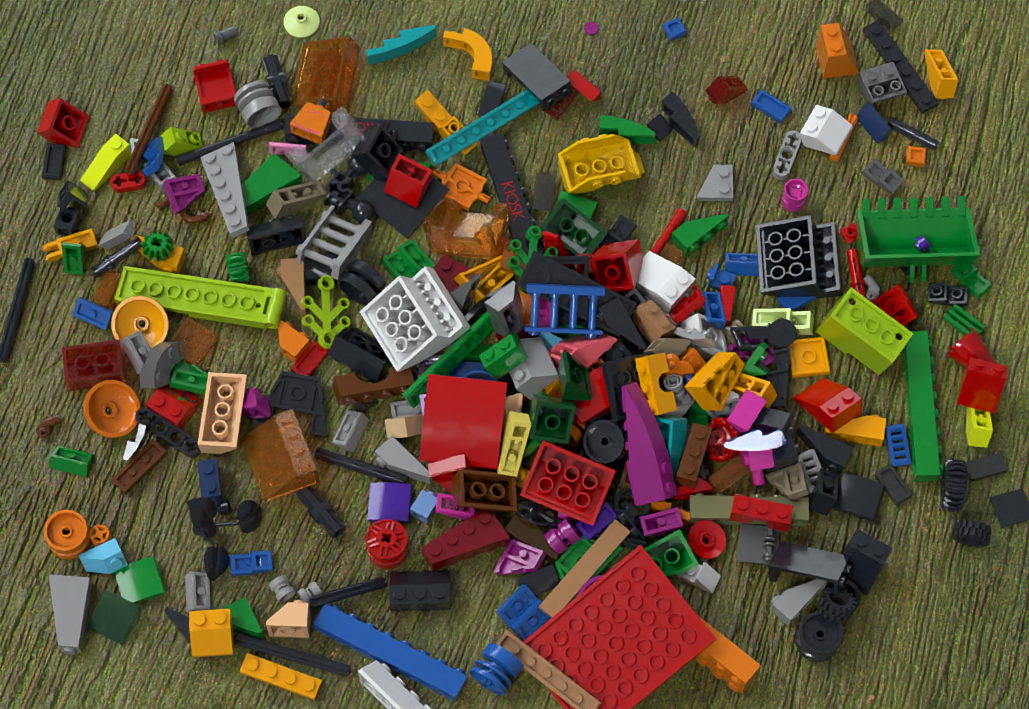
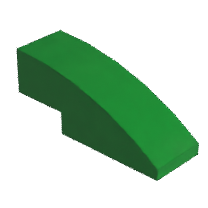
(625, 128)

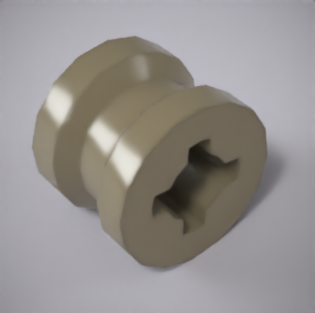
(736, 323)

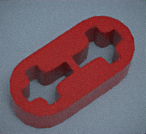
(128, 182)

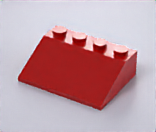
(568, 482)

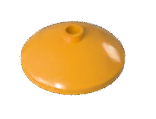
(134, 309)

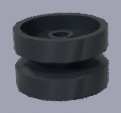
(361, 282)
(596, 442)
(808, 640)

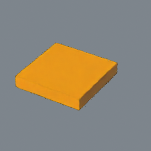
(808, 357)

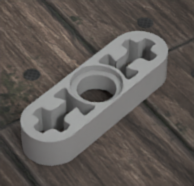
(786, 148)

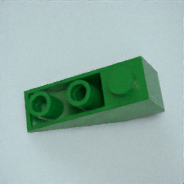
(695, 232)

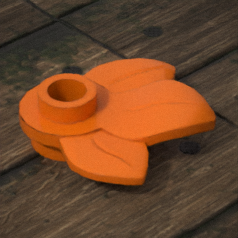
(677, 367)

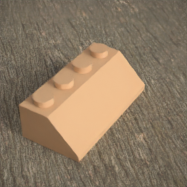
(222, 412)

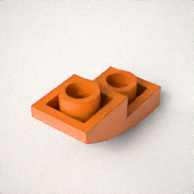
(664, 505)

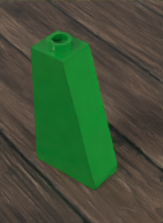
(270, 176)

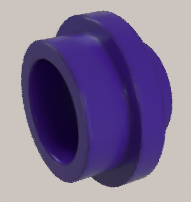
(922, 244)

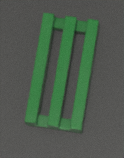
(966, 316)

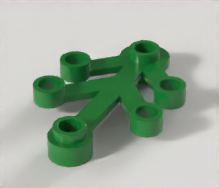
(533, 238)

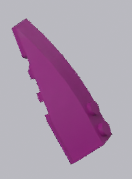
(648, 458)

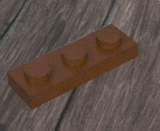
(139, 466)

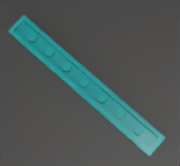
(481, 127)

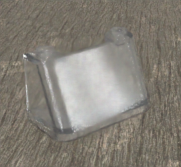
(331, 151)

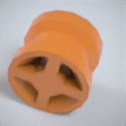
(99, 531)

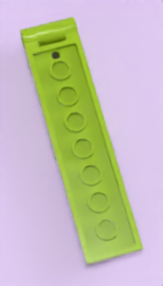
(205, 297)

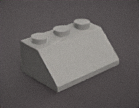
(536, 371)

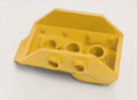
(598, 162)

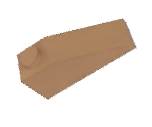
(294, 281)

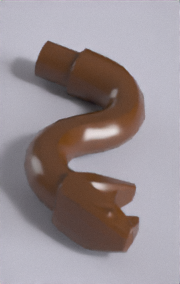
(199, 218)

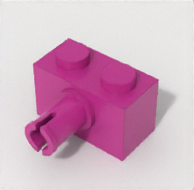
(756, 462)

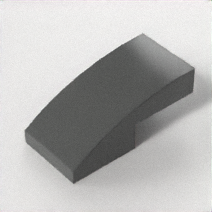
(880, 176)

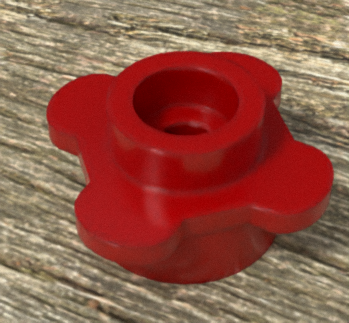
(845, 233)

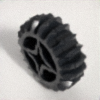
(953, 485)

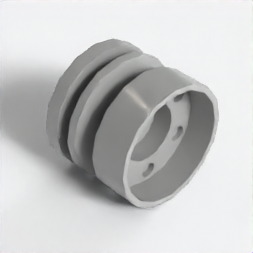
(257, 104)

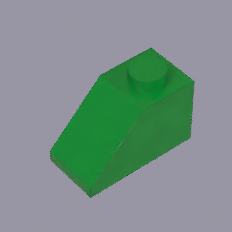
(244, 619)

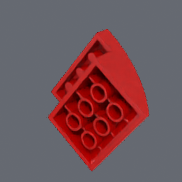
(463, 419)

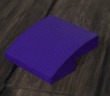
(390, 502)

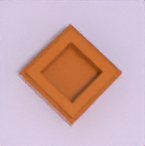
(915, 156)

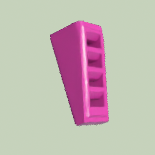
(452, 513)

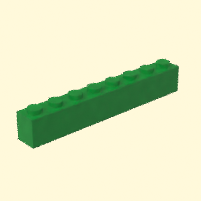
(921, 408)

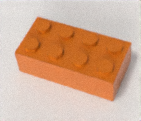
(728, 662)

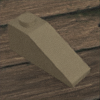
(294, 198)

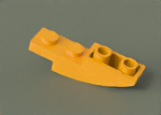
(435, 113)

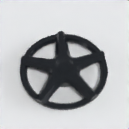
(536, 512)

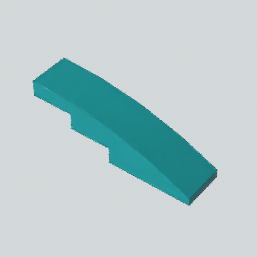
(407, 42)

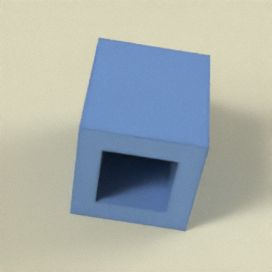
(424, 506)

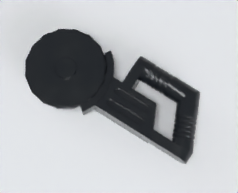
(779, 333)

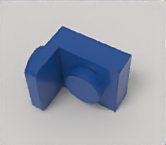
(719, 277)

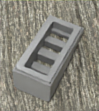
(157, 178)
(810, 454)

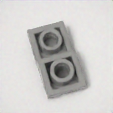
(697, 338)

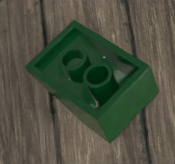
(574, 228)

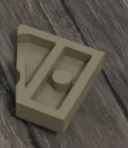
(789, 481)

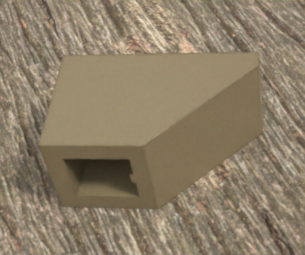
(669, 346)

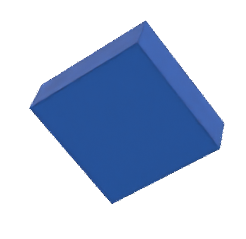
(674, 29)

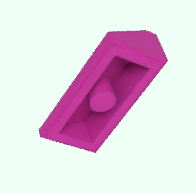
(746, 411)

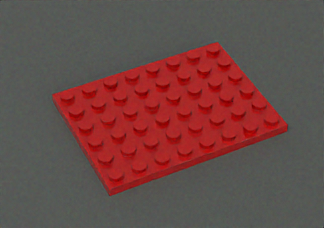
(623, 634)

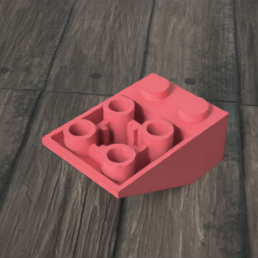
(583, 348)

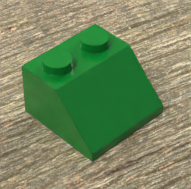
(504, 356)

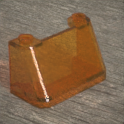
(465, 233)

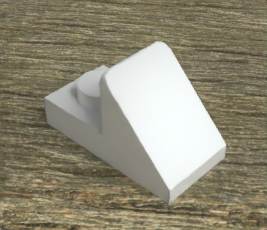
(702, 577)

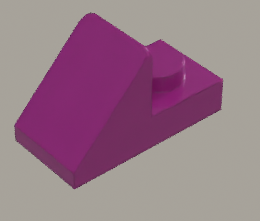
(658, 523)

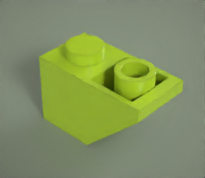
(180, 141)

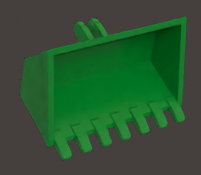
(888, 235)

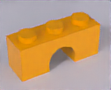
(649, 371)

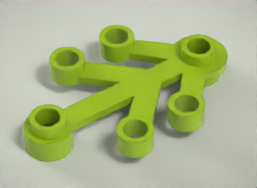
(325, 315)

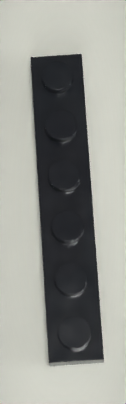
(889, 53)

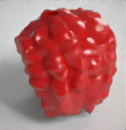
(725, 432)

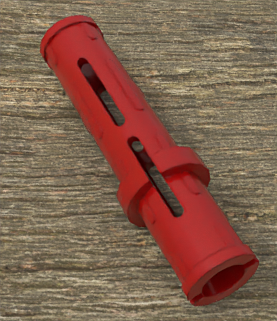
(853, 257)

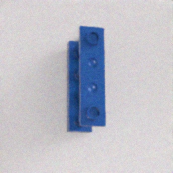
(555, 292)

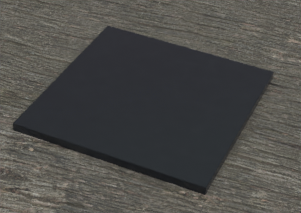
(398, 213)

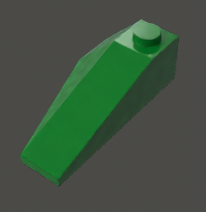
(672, 553)

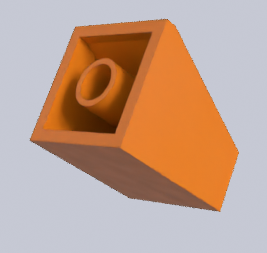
(835, 52)

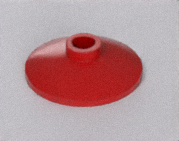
(712, 533)

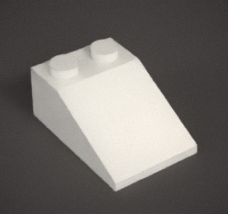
(663, 281)

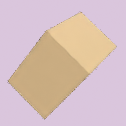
(404, 426)

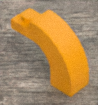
(476, 47)

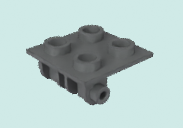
(757, 543)

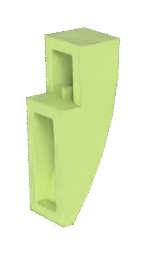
(801, 319)

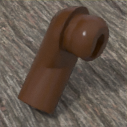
(46, 424)

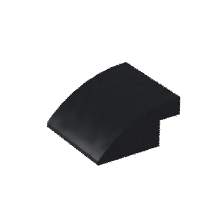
(795, 253)

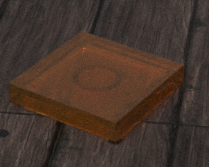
(194, 341)

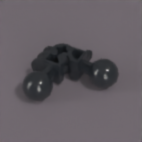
(341, 195)

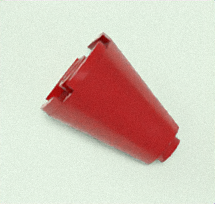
(970, 346)

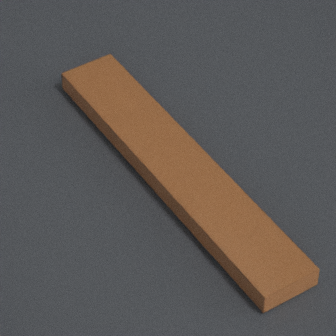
(584, 569)
(548, 673)

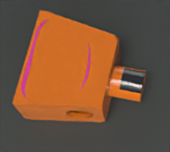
(312, 121)

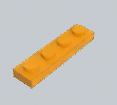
(280, 676)

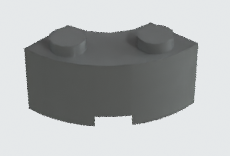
(159, 365)

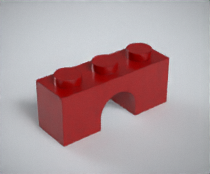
(775, 514)

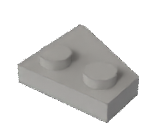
(718, 184)

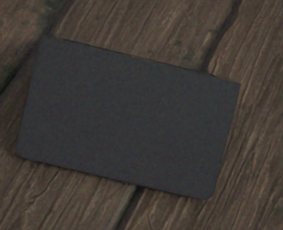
(69, 192)

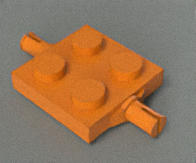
(464, 186)

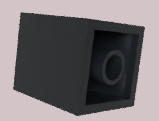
(867, 558)

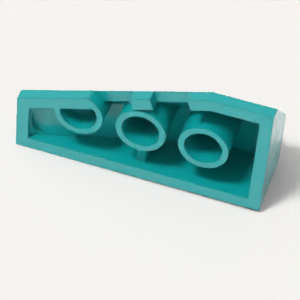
(674, 436)

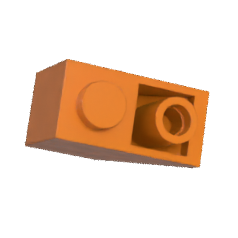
(291, 341)

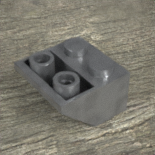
(880, 83)
(506, 310)

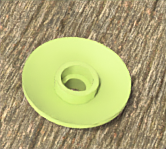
(301, 28)

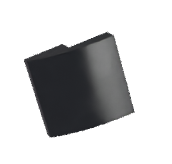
(859, 496)

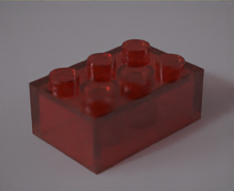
(93, 363)

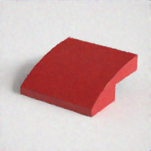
(897, 305)

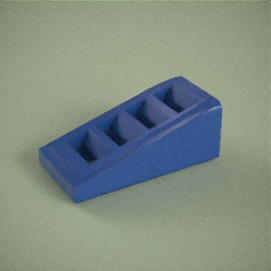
(897, 429)

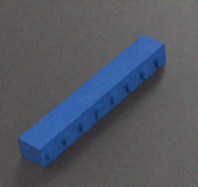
(395, 654)

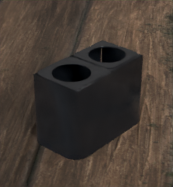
(315, 270)

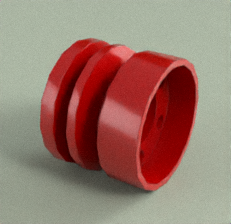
(387, 554)

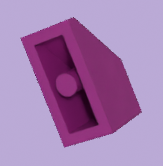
(255, 404)

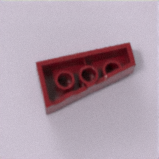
(471, 537)

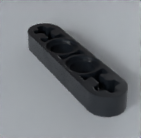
(168, 432)

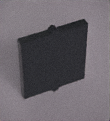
(1011, 507)

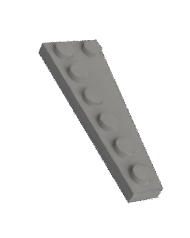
(226, 183)

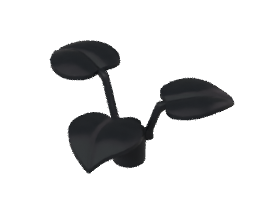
(202, 513)

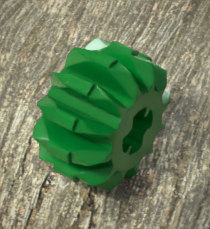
(150, 246)
(238, 267)

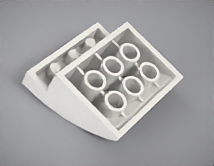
(414, 318)

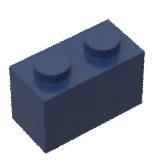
(210, 480)

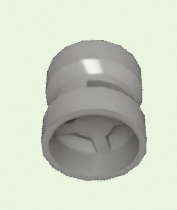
(675, 383)
(282, 588)
(305, 595)

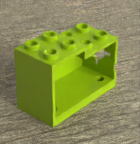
(864, 331)

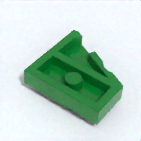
(189, 378)

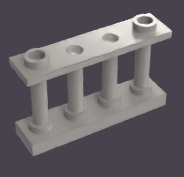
(345, 253)

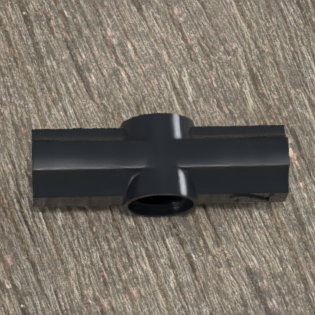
(277, 80)
(321, 511)

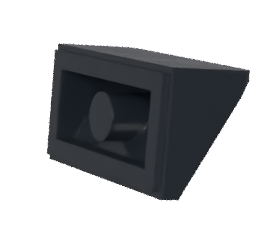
(540, 581)

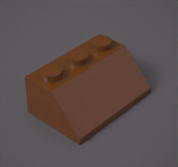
(484, 490)

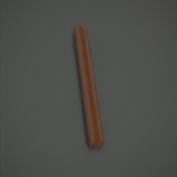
(148, 129)

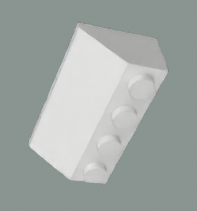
(387, 689)

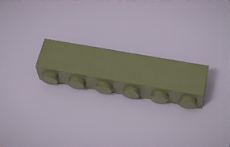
(718, 509)

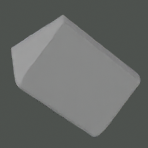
(117, 235)
(136, 349)
(350, 430)
(197, 591)

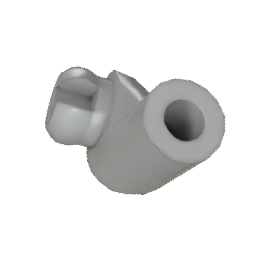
(873, 288)

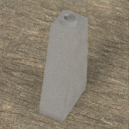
(70, 609)

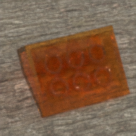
(326, 72)
(280, 456)

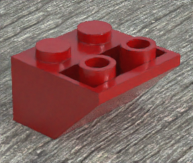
(408, 181)

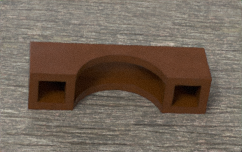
(350, 389)

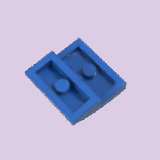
(522, 613)

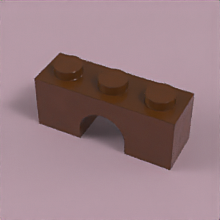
(693, 455)

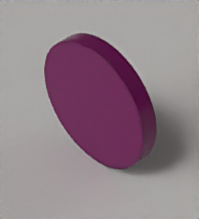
(591, 28)

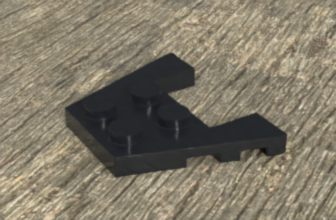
(779, 377)
(302, 395)

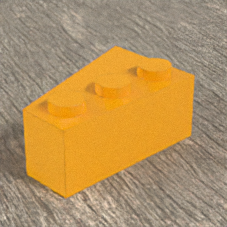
(491, 278)
(715, 380)

